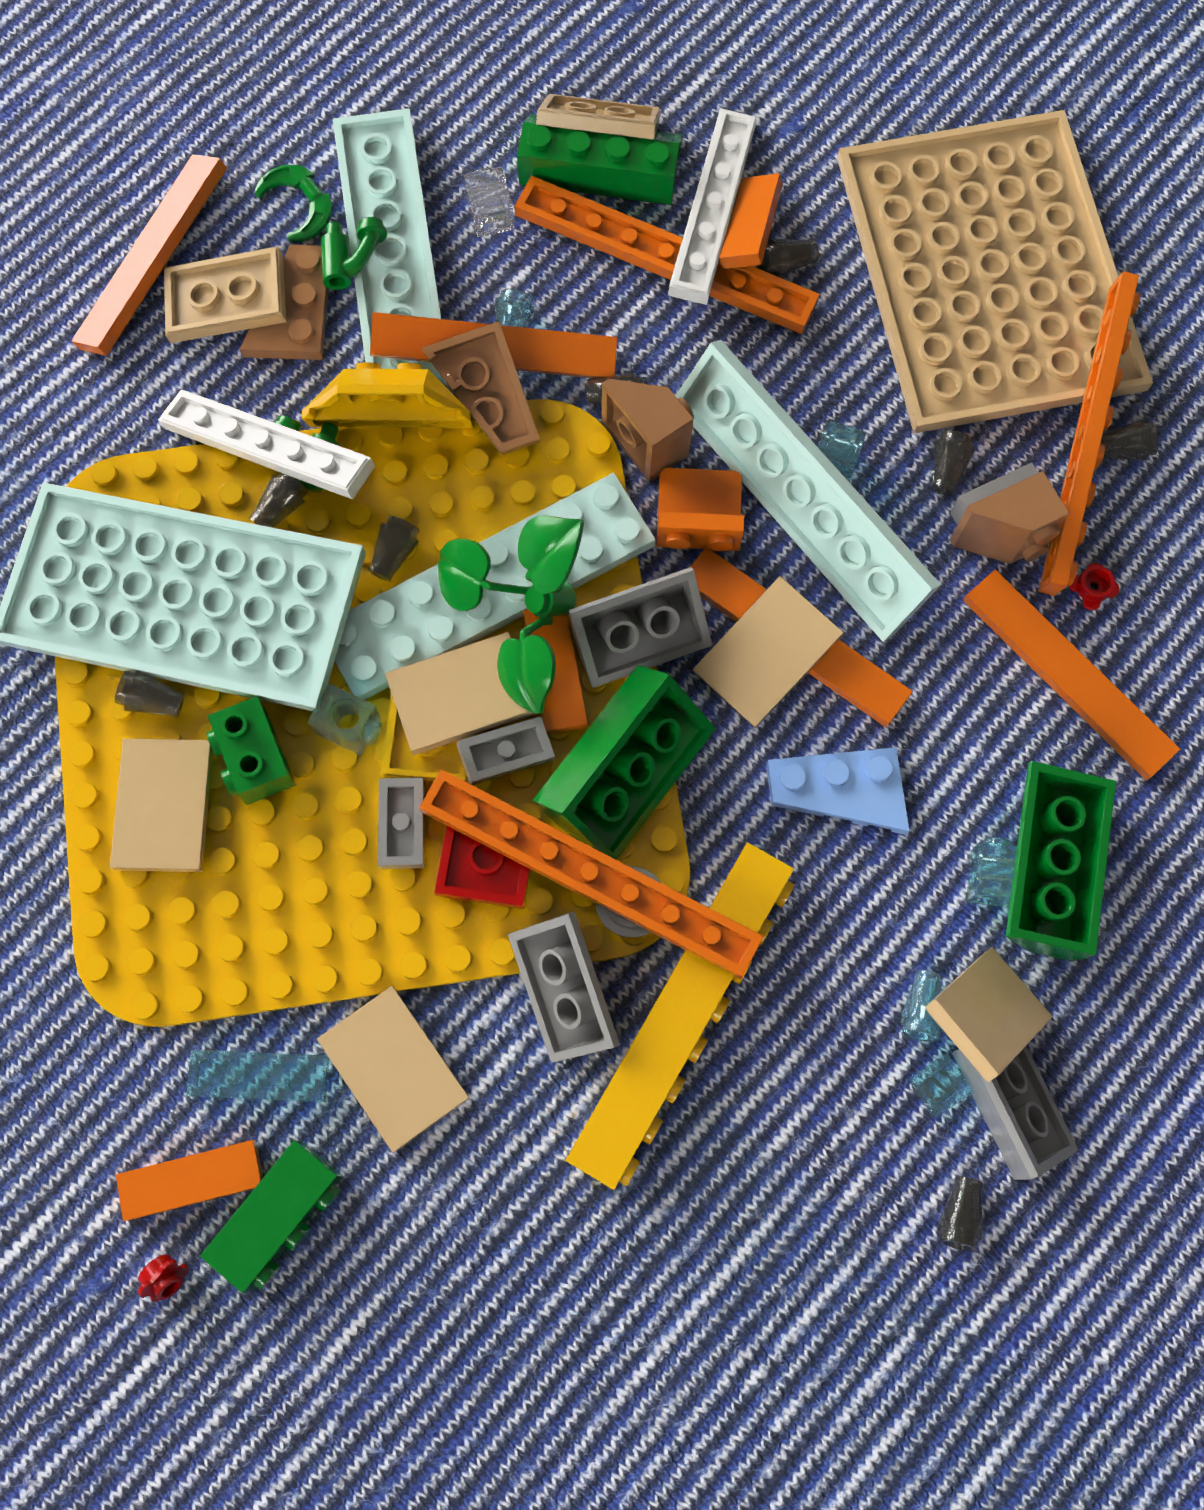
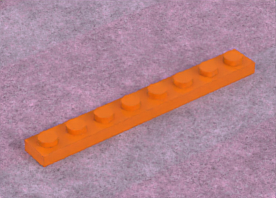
(658, 252)
(1093, 418)
(591, 874)

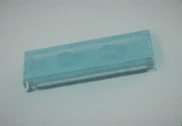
(258, 1076)

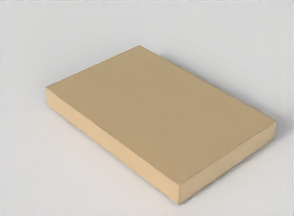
(599, 116)
(224, 295)
(768, 652)
(453, 695)
(162, 805)
(989, 1014)
(393, 1069)

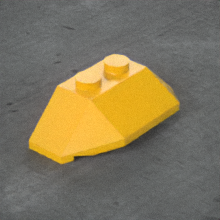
(387, 400)

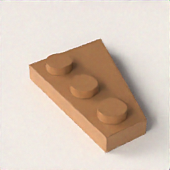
(306, 312)
(487, 384)

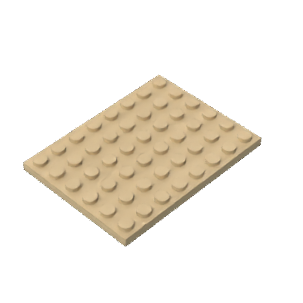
(986, 268)

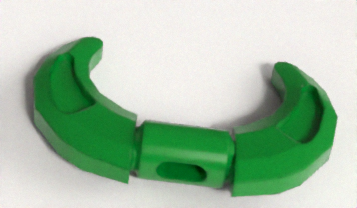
(300, 177)

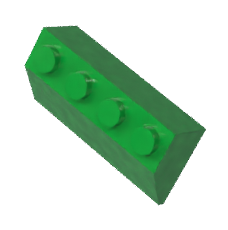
(600, 162)
(625, 762)
(1060, 862)

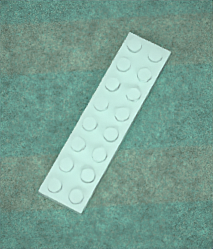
(384, 182)
(805, 493)
(417, 622)

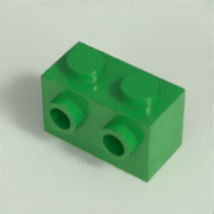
(250, 751)

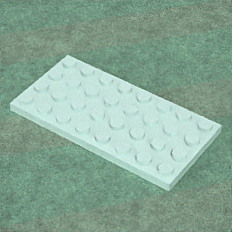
(180, 595)

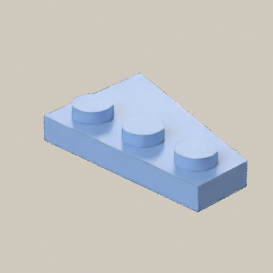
(842, 785)

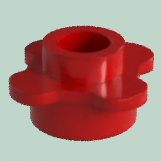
(1105, 584)
(161, 1278)

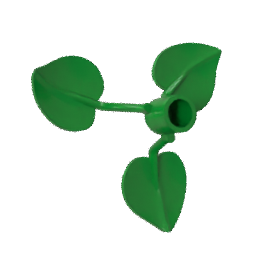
(548, 553)

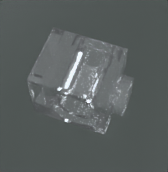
(489, 201)

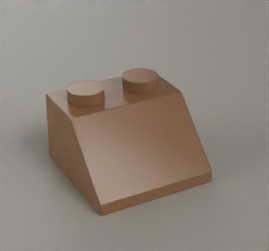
(647, 424)
(1012, 522)

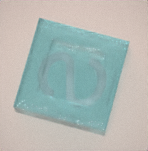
(940, 1085)

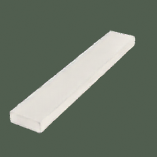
(712, 207)
(268, 444)

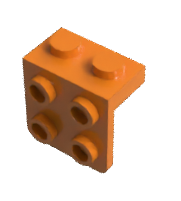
(700, 509)

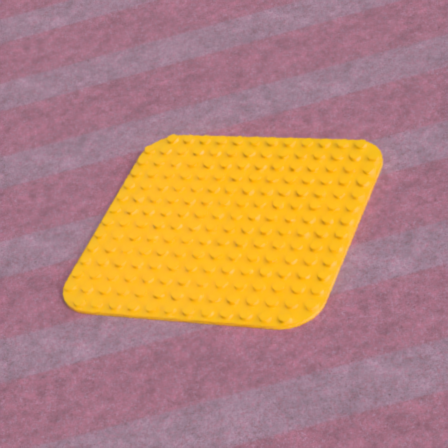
(294, 881)

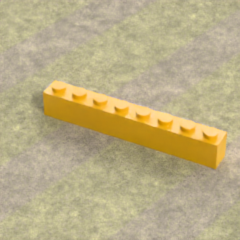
(674, 1029)

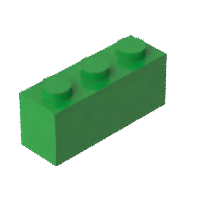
(273, 1218)

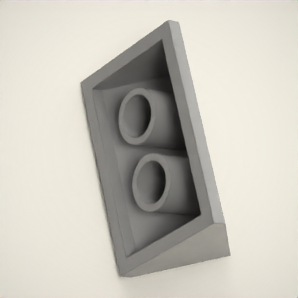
(640, 627)
(563, 988)
(1020, 1116)

